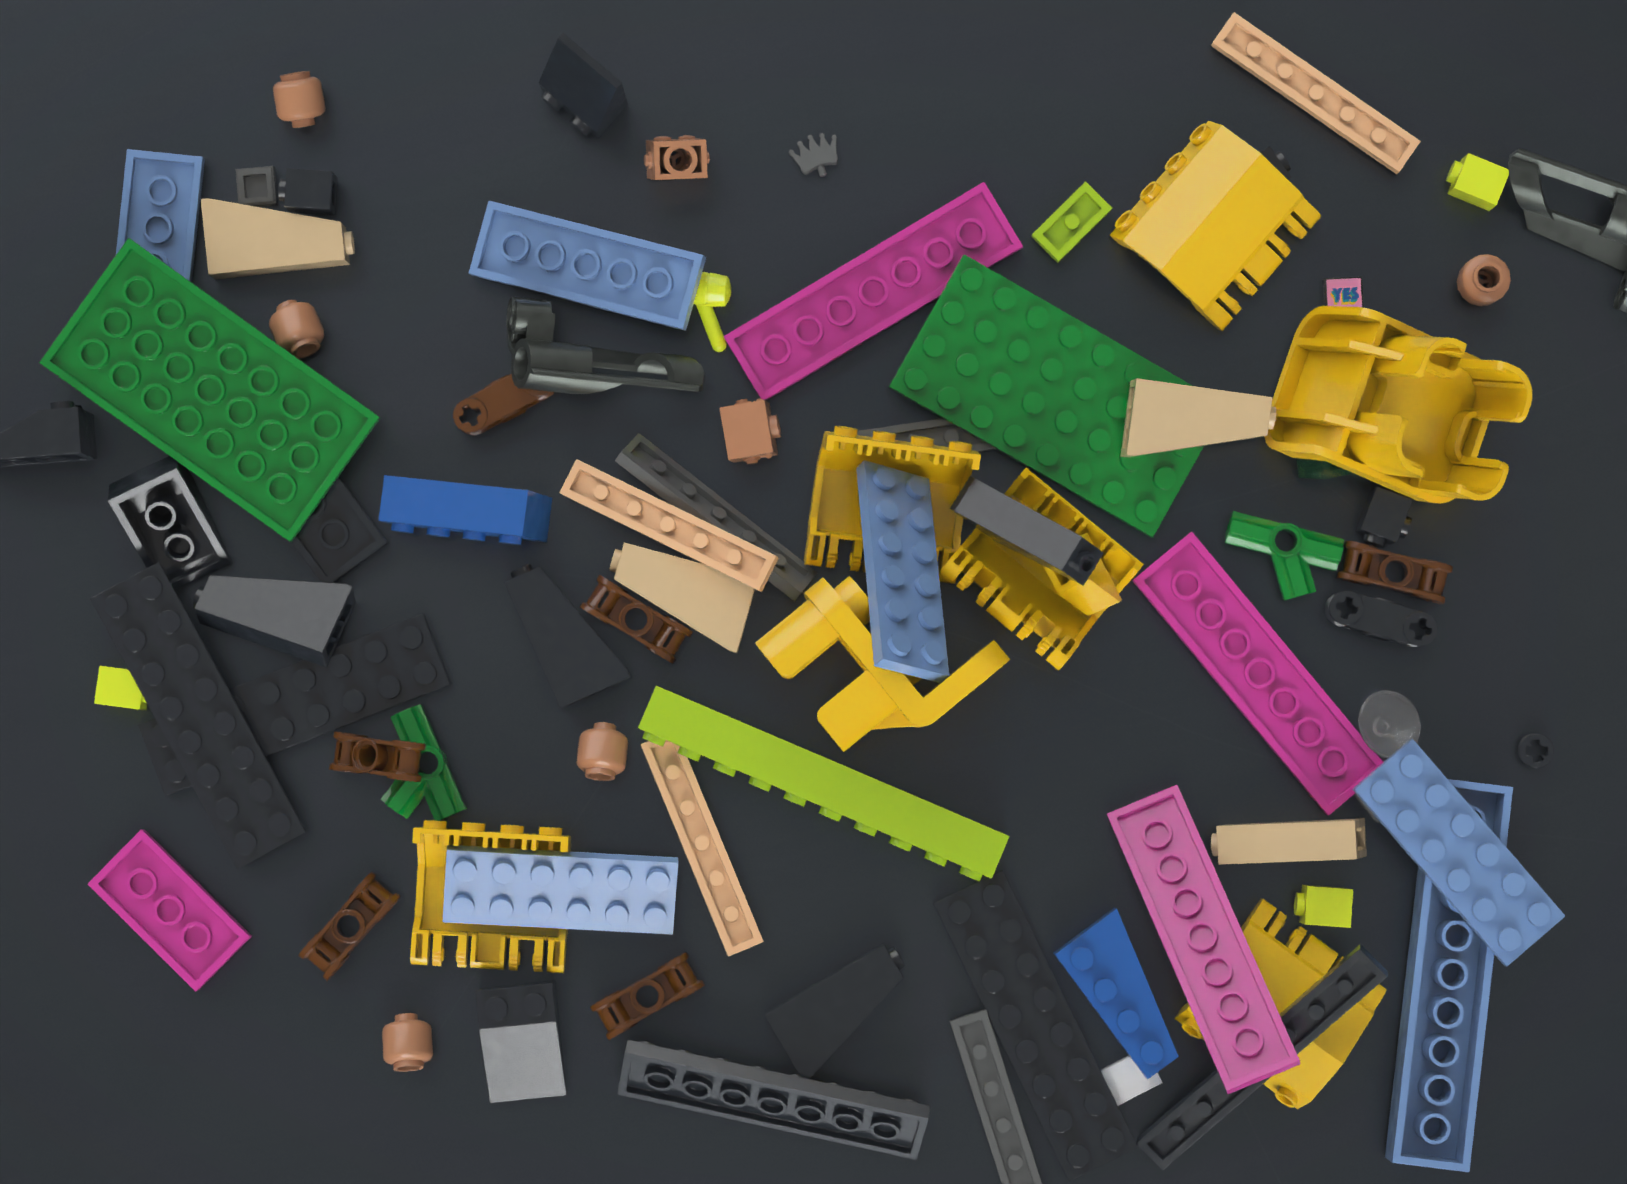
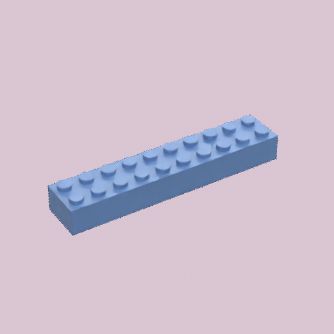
(1443, 1018)

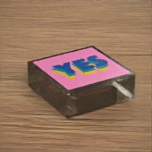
(1343, 292)

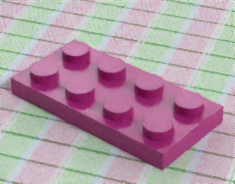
(169, 910)

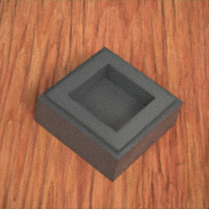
(257, 186)

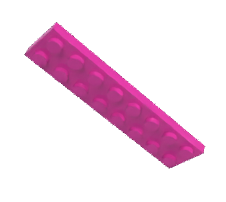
(870, 292)
(1258, 672)
(1203, 940)

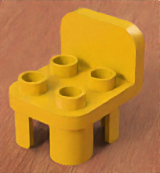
(1394, 404)
(878, 695)

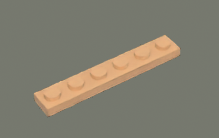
(1315, 93)
(669, 525)
(703, 847)

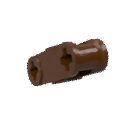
(498, 404)
(1416, 578)
(620, 603)
(376, 756)
(331, 939)
(630, 1011)

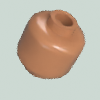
(299, 98)
(1495, 276)
(297, 328)
(602, 752)
(407, 1043)

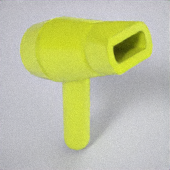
(713, 291)

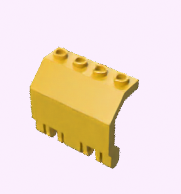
(1214, 219)
(836, 496)
(1023, 586)
(487, 941)
(1287, 978)

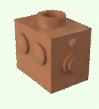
(691, 157)
(750, 431)

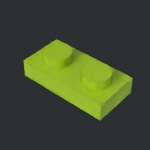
(1071, 222)

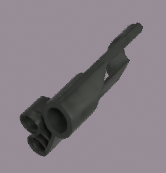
(1604, 242)
(567, 367)

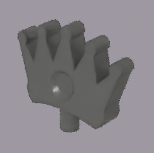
(816, 156)

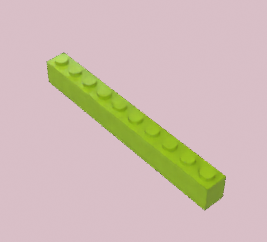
(823, 782)

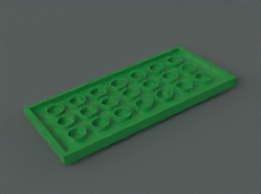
(209, 390)
(1041, 393)

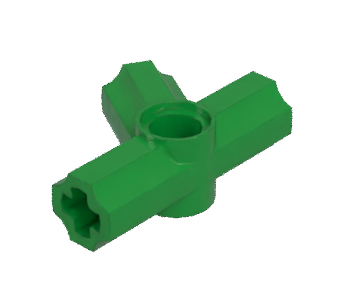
(1291, 566)
(437, 787)

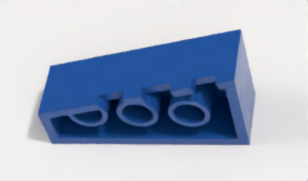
(466, 509)
(1115, 985)

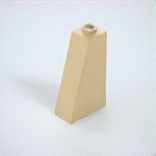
(267, 241)
(1185, 416)
(688, 591)
(1290, 841)

